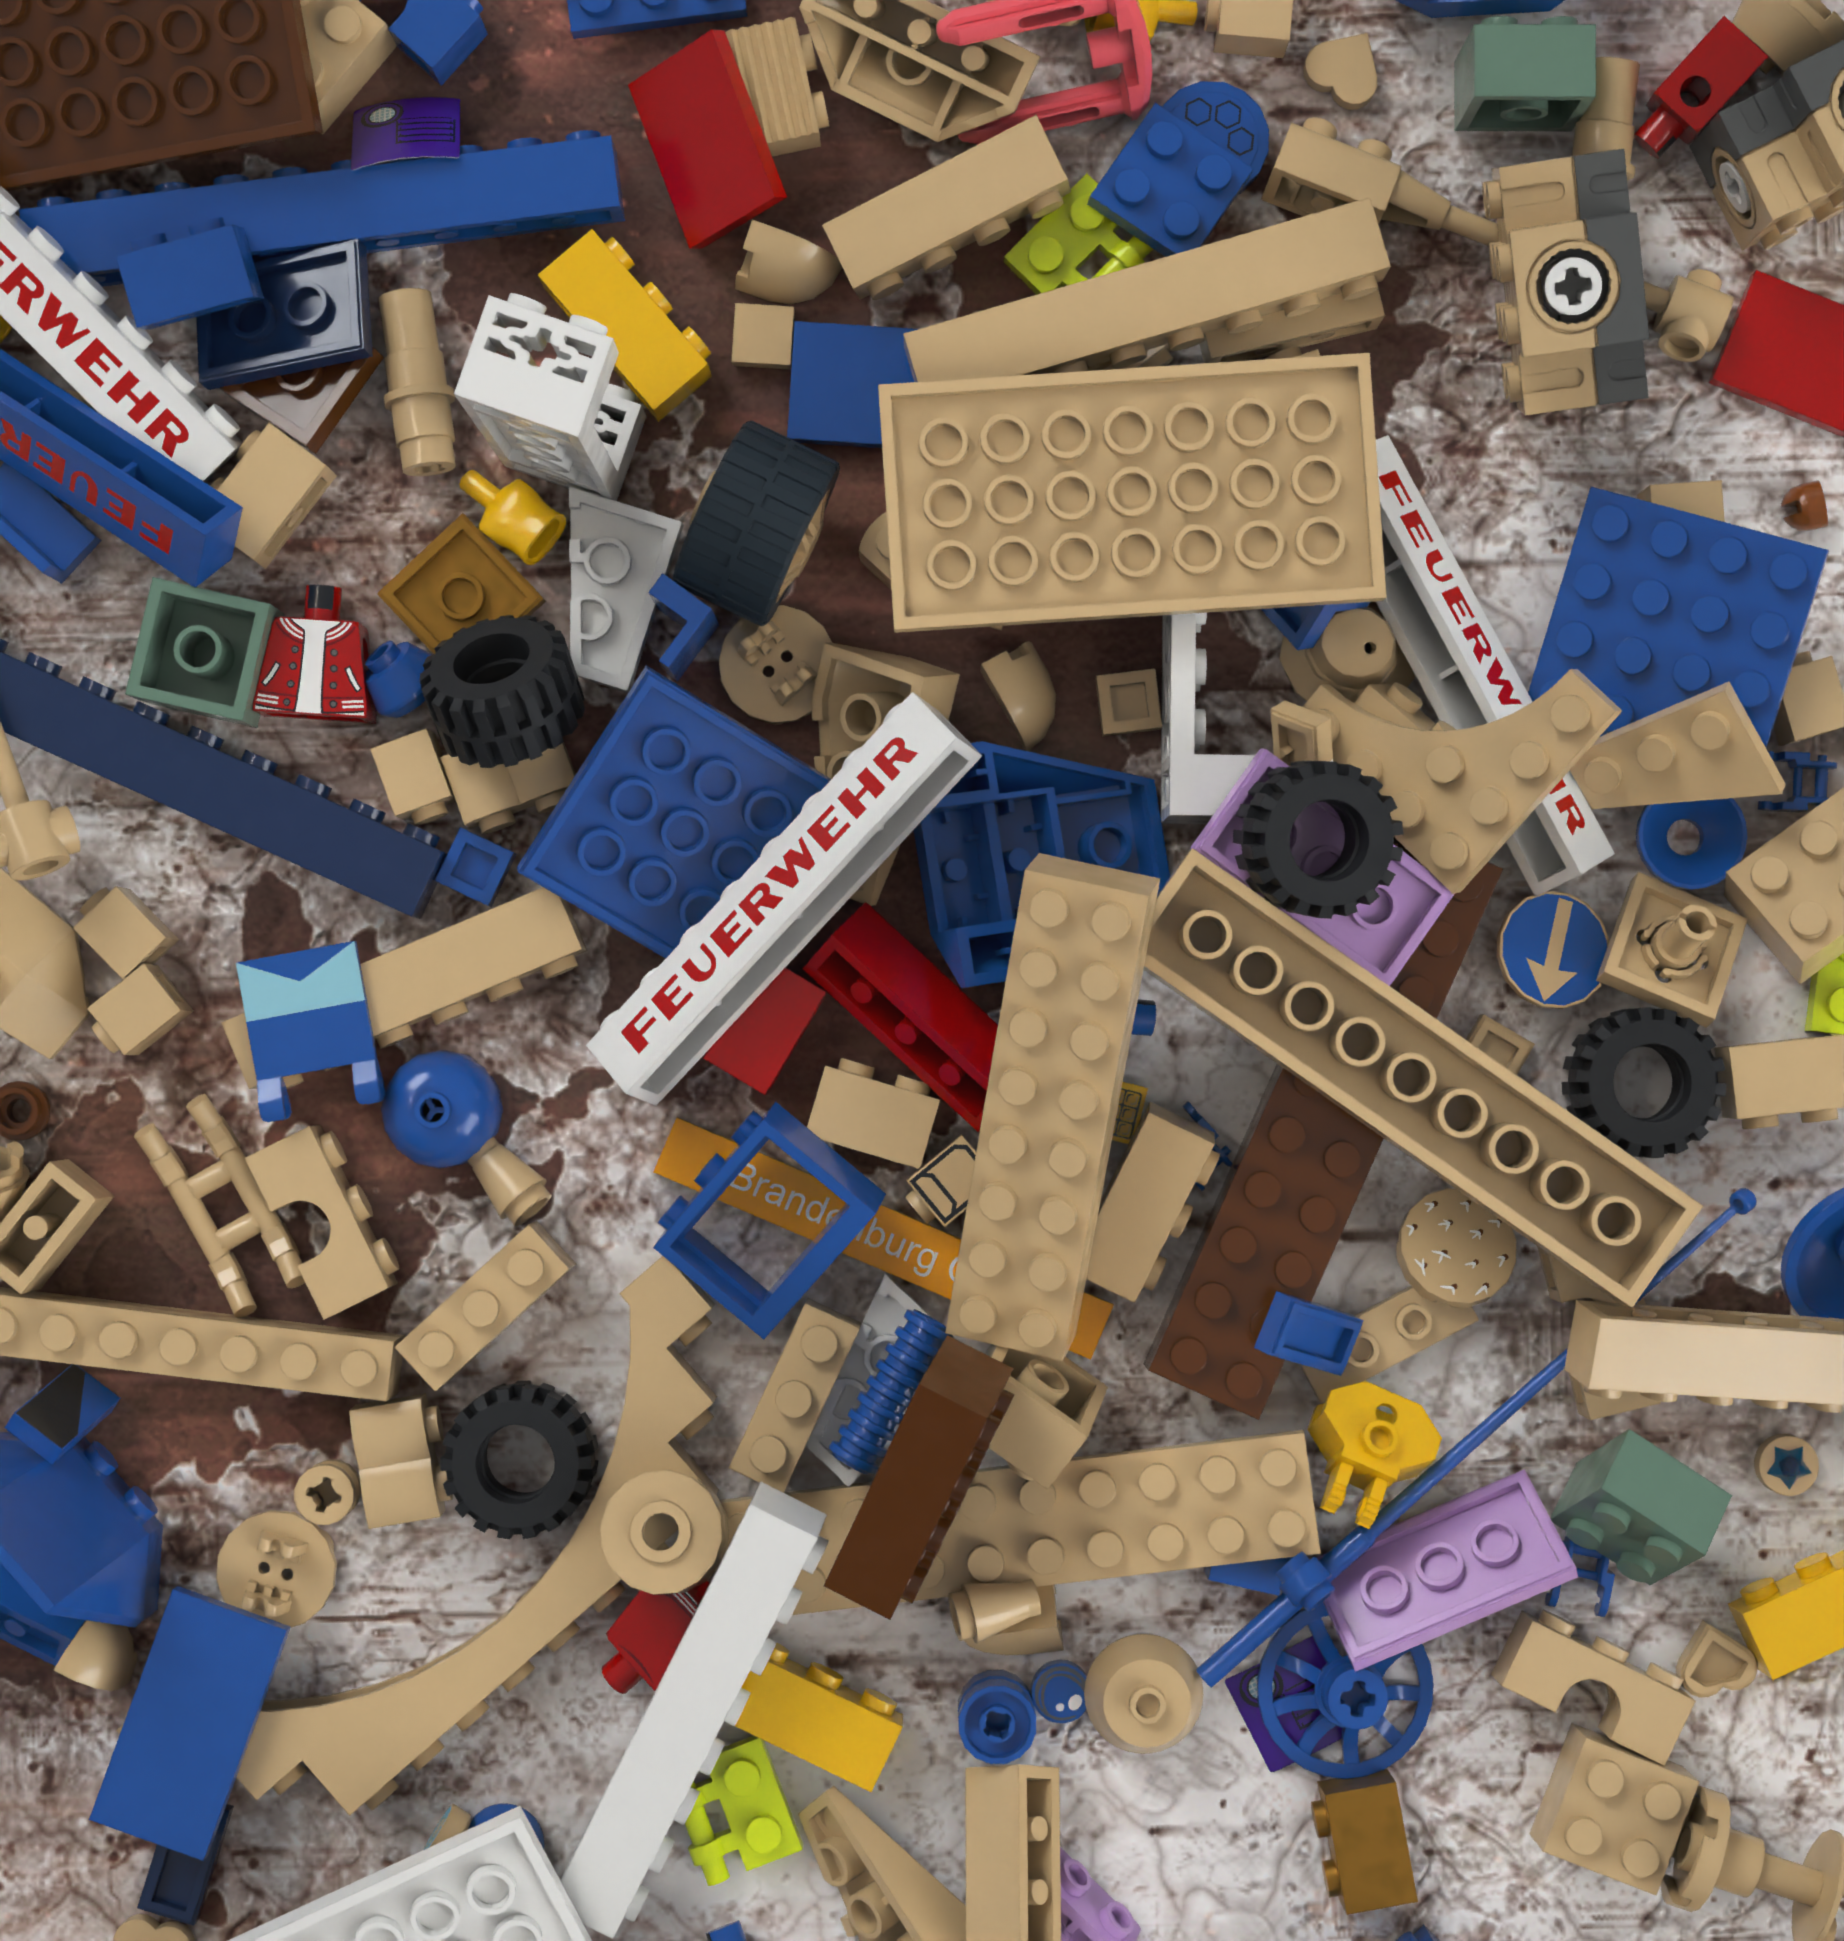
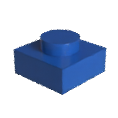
(475, 867)

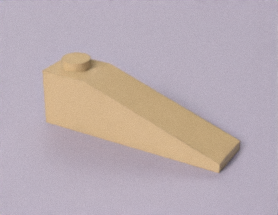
(851, 701)

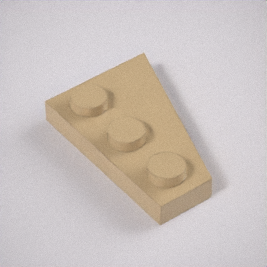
(1680, 755)

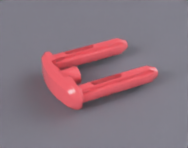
(1121, 44)

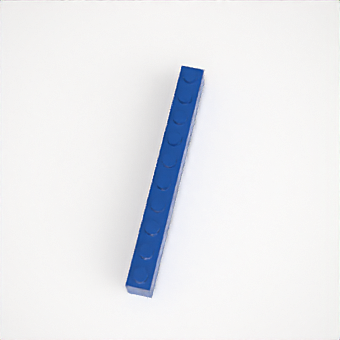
(382, 205)

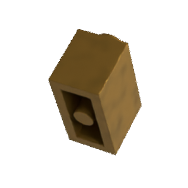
(1366, 1842)

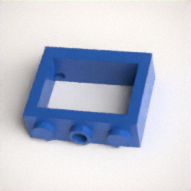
(720, 1275)

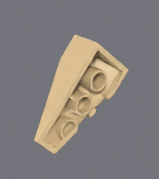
(879, 1882)

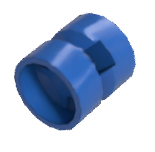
(996, 1717)

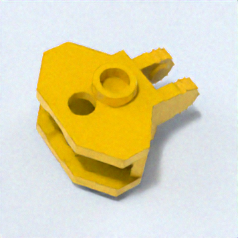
(1370, 1445)

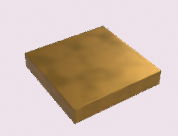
(457, 584)

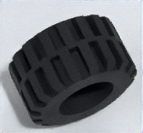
(502, 691)
(1365, 849)
(1692, 1072)
(478, 1489)

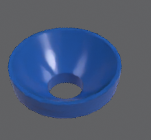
(1719, 849)

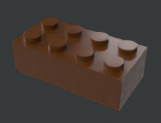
(922, 1479)

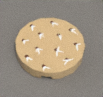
(1455, 1250)

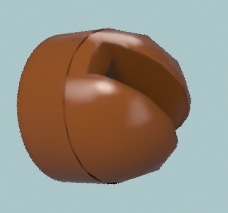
(1810, 507)

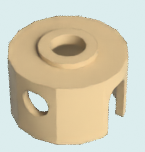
(700, 1540)

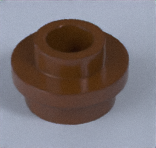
(39, 1110)

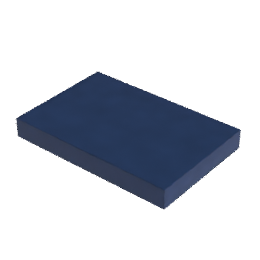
(309, 318)

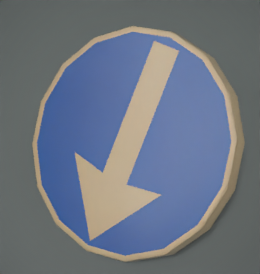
(1552, 949)

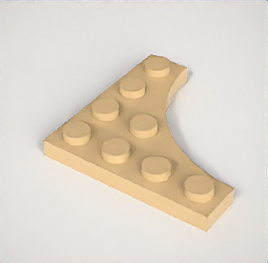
(1472, 785)

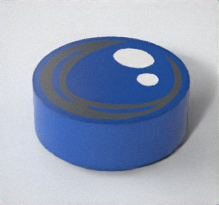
(1059, 1691)

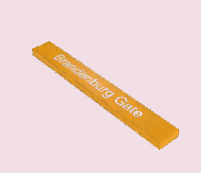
(806, 1206)

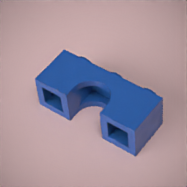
(439, 34)

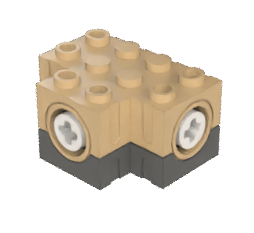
(1780, 153)
(1568, 282)

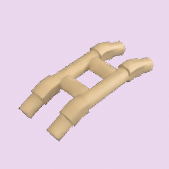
(188, 1194)

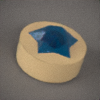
(1786, 1464)

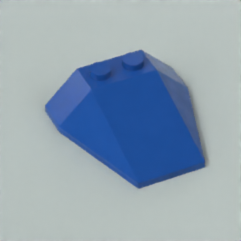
(998, 822)
(78, 1534)

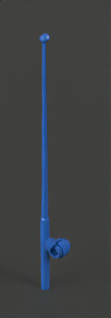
(1309, 1581)

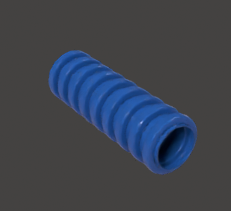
(889, 1393)

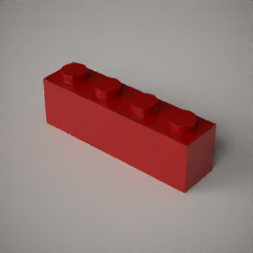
(910, 1008)

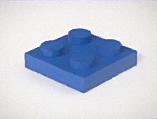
(1169, 184)

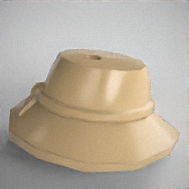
(1341, 656)

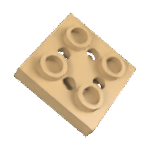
(1678, 933)

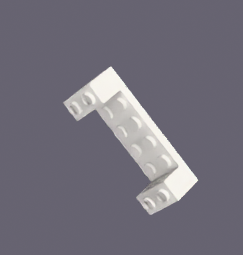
(543, 415)
(1190, 782)

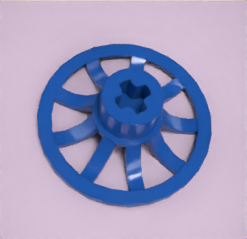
(1343, 1698)

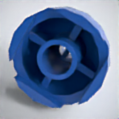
(469, 1109)

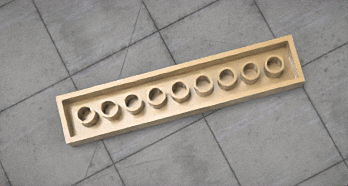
(1414, 1081)

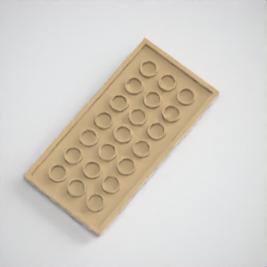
(1132, 492)

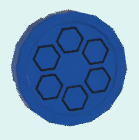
(1227, 118)

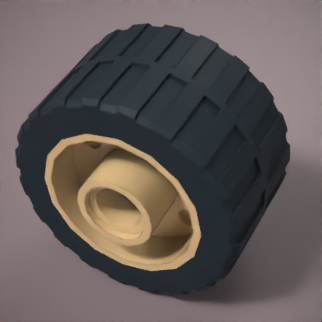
(756, 523)

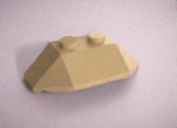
(897, 66)
(39, 971)

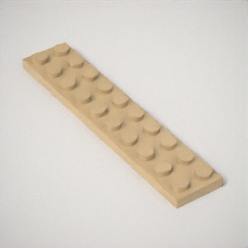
(1099, 1517)

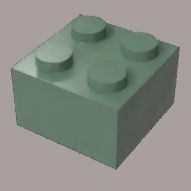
(1525, 75)
(201, 651)
(1640, 1508)

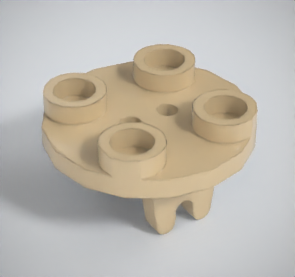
(754, 647)
(283, 1542)

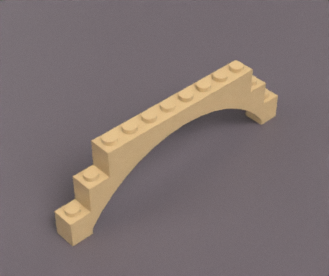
(373, 1732)

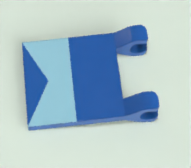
(305, 1017)

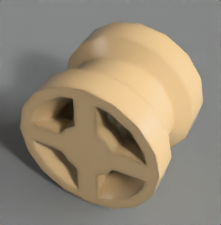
(332, 1481)

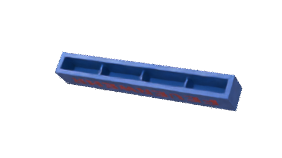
(113, 476)

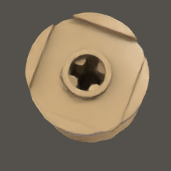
(1724, 1858)

